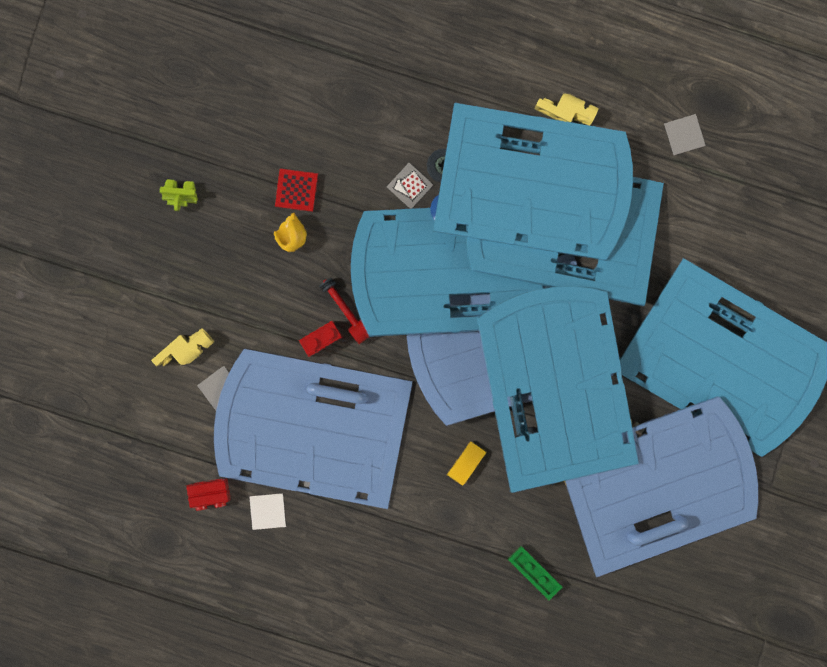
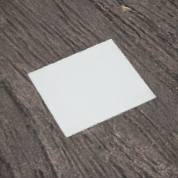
(267, 511)

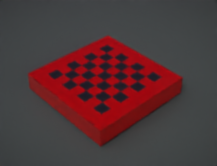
(296, 190)

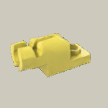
(567, 109)
(184, 349)

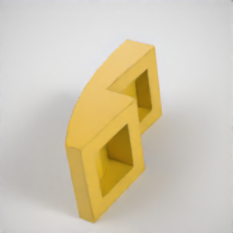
(466, 463)

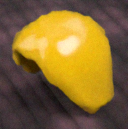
(291, 234)

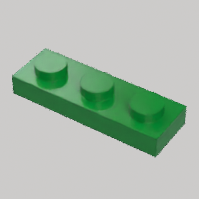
(535, 573)

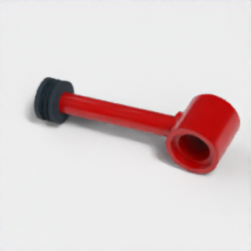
(357, 329)

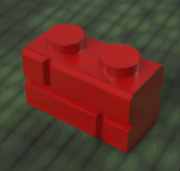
(320, 338)
(207, 493)

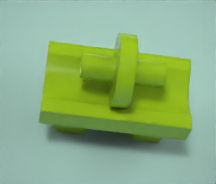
(178, 196)

